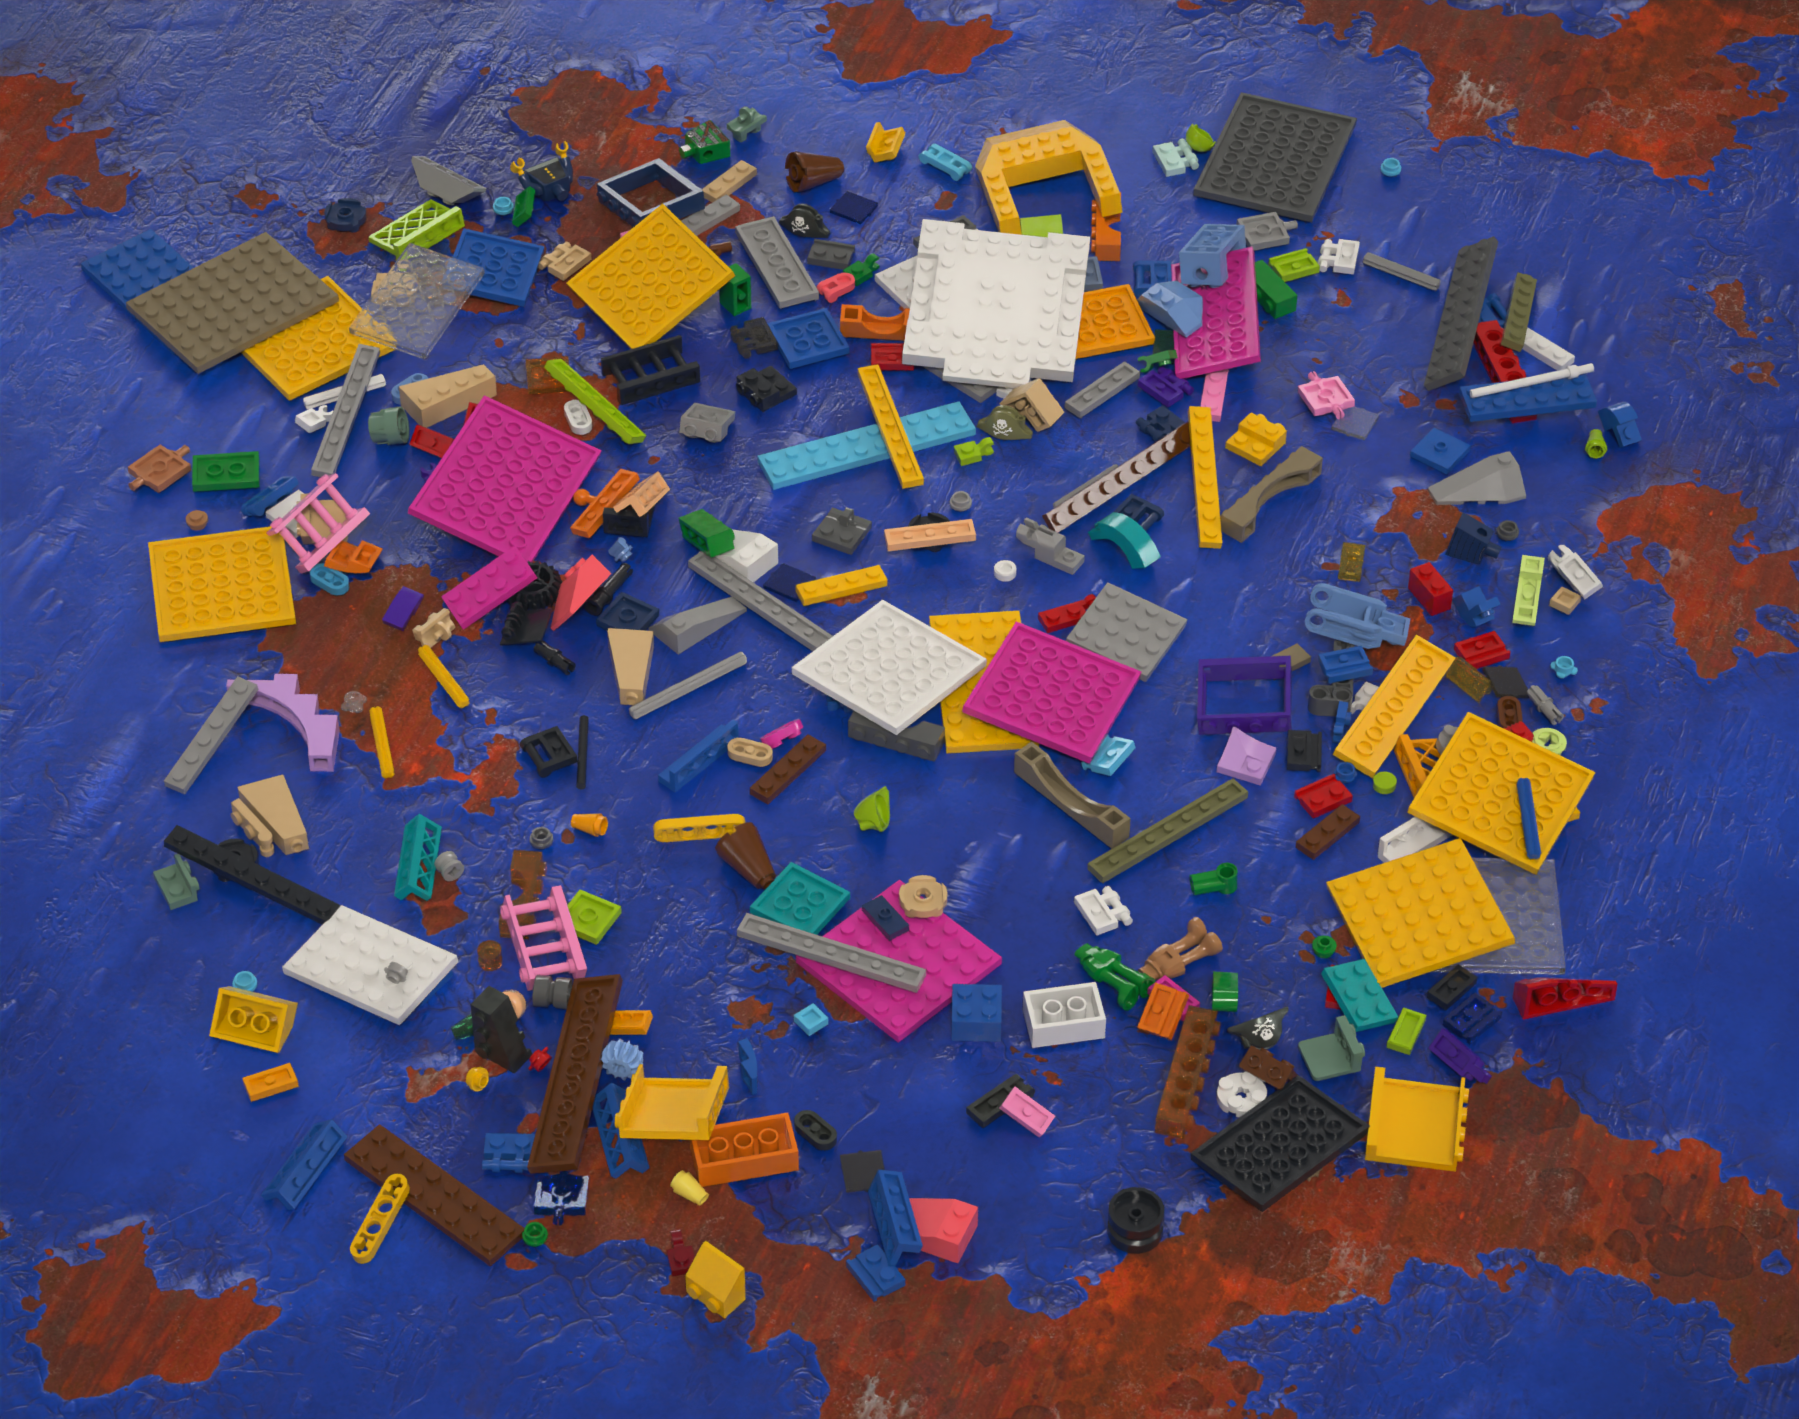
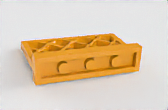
(1411, 760)

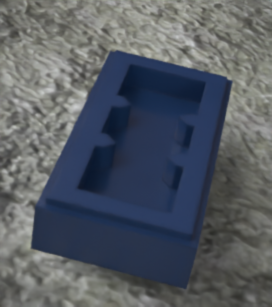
(885, 917)

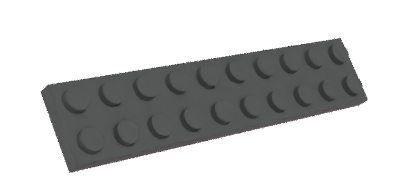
(1461, 313)

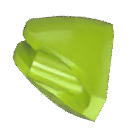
(874, 811)

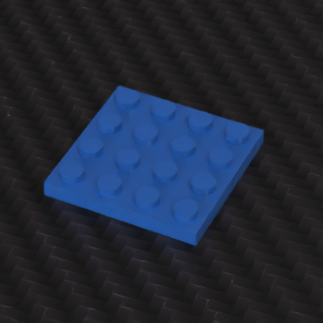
(507, 265)

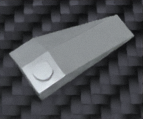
(1488, 480)
(691, 626)

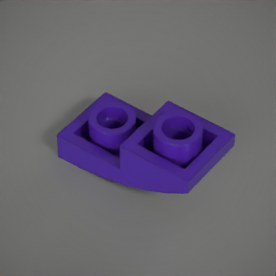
(402, 608)

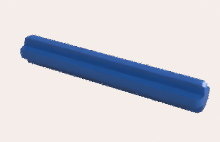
(1528, 818)

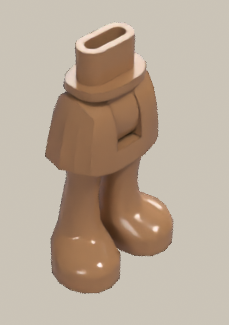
(1167, 960)

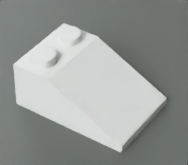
(752, 554)

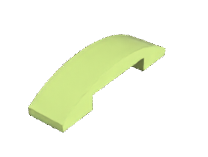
(1528, 590)

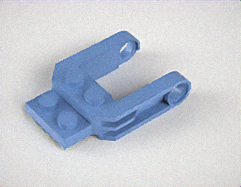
(1356, 618)

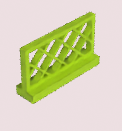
(432, 232)

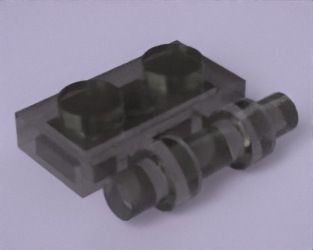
(759, 334)

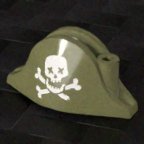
(1005, 424)

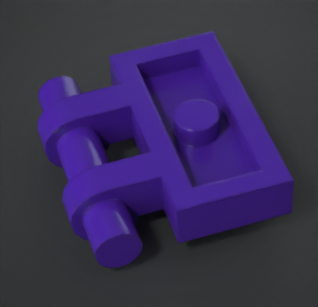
(1165, 386)

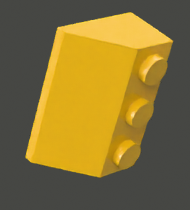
(252, 1018)

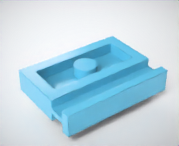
(1110, 755)

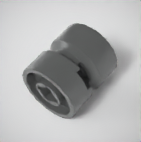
(551, 992)

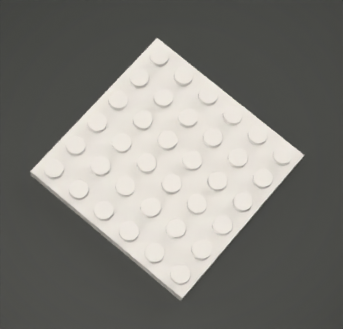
(889, 667)

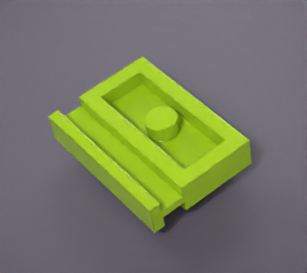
(1294, 265)

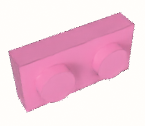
(1027, 1112)

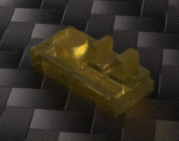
(1351, 561)
(1469, 679)

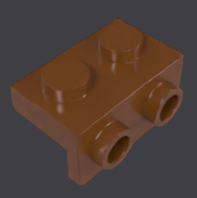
(1268, 1069)

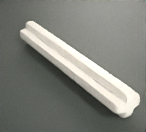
(332, 395)

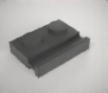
(831, 254)

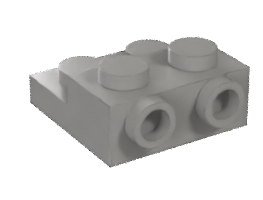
(706, 422)

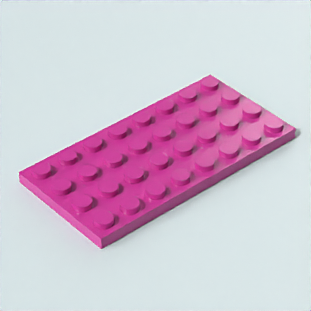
(1228, 321)

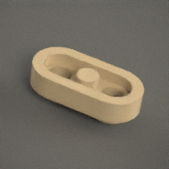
(750, 752)

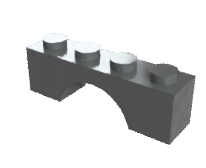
(920, 741)

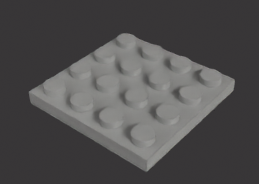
(1127, 629)

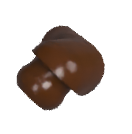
(720, 248)

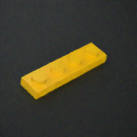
(841, 585)

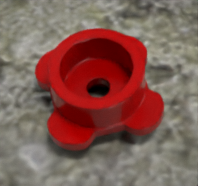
(539, 1059)

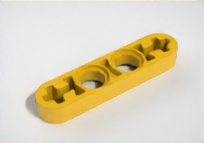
(699, 824)
(376, 1217)

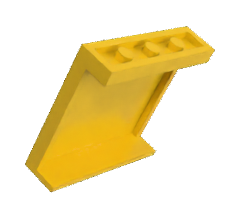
(672, 1106)
(1416, 1123)

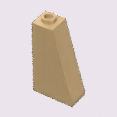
(631, 661)
(275, 808)

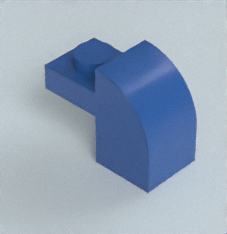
(1622, 420)
(1474, 607)

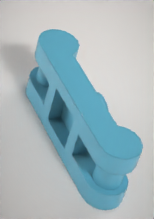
(946, 161)

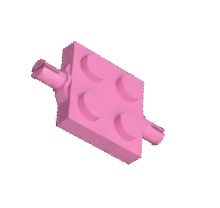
(1326, 395)

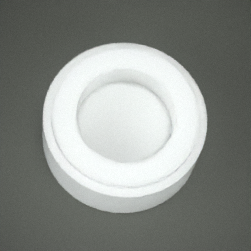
(1005, 570)

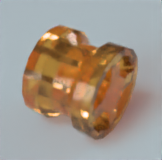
(489, 955)

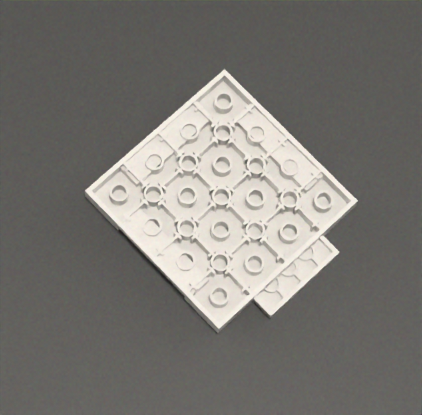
(996, 305)

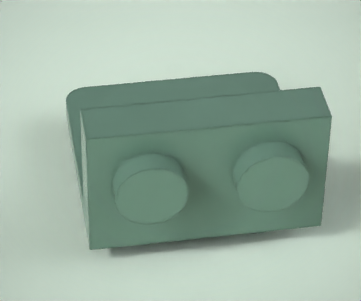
(1333, 1053)

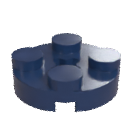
(336, 217)

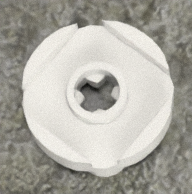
(1237, 1083)

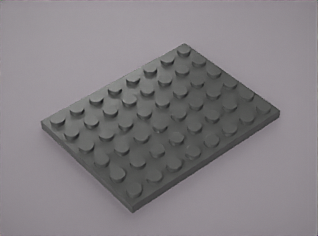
(1275, 157)

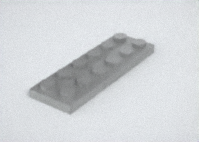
(777, 262)

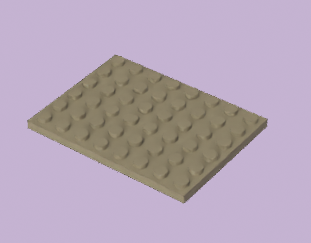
(232, 302)

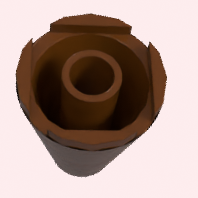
(811, 170)
(747, 855)

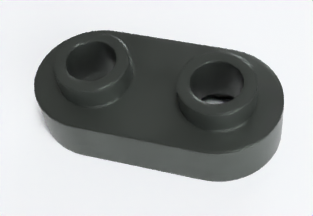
(818, 1133)

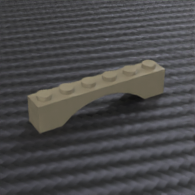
(1297, 470)
(1102, 820)

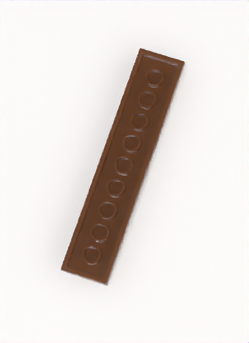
(575, 1074)

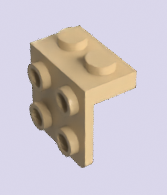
(317, 522)

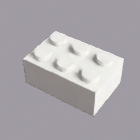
(1064, 1014)

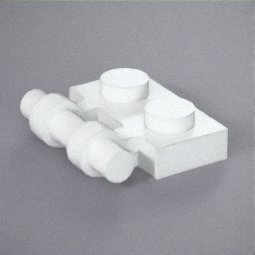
(1345, 258)
(1097, 913)

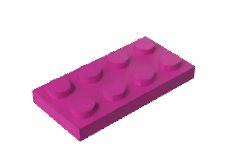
(489, 587)

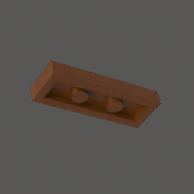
(1327, 832)

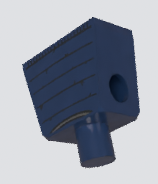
(1472, 541)

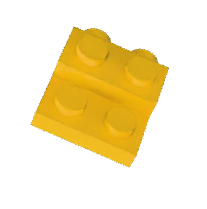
(1257, 439)

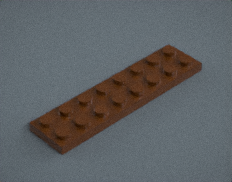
(437, 1195)

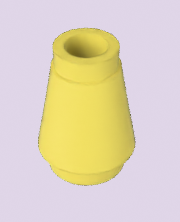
(689, 1188)

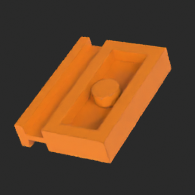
(1163, 1011)

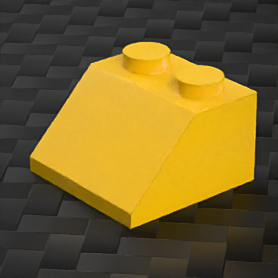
(716, 1280)

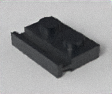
(1304, 750)

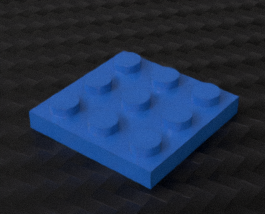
(808, 338)

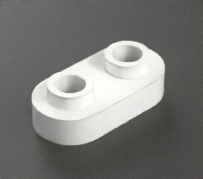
(578, 417)

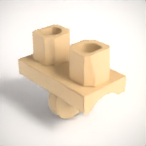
(436, 628)

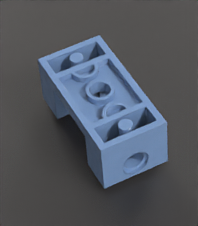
(1208, 251)

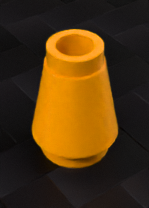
(590, 823)

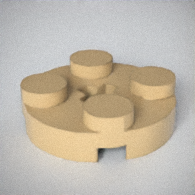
(923, 908)

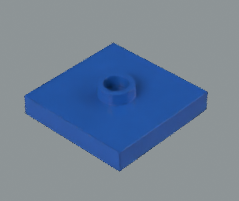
(1440, 451)

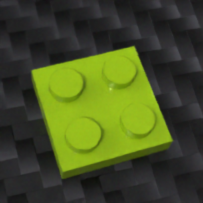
(592, 916)

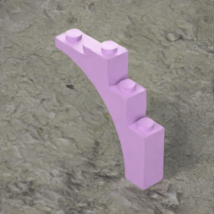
(302, 711)

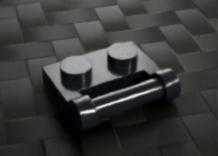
(555, 747)

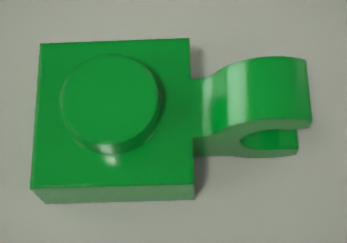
(863, 271)
(1162, 358)

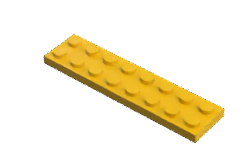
(1394, 706)

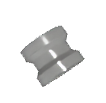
(449, 866)

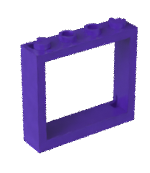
(1244, 669)

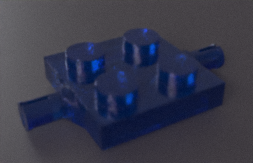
(561, 1195)

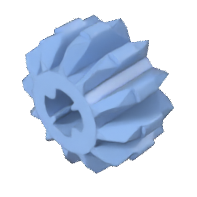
(621, 1059)

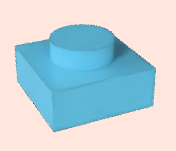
(811, 1019)

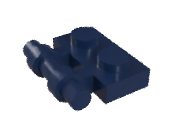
(1159, 419)

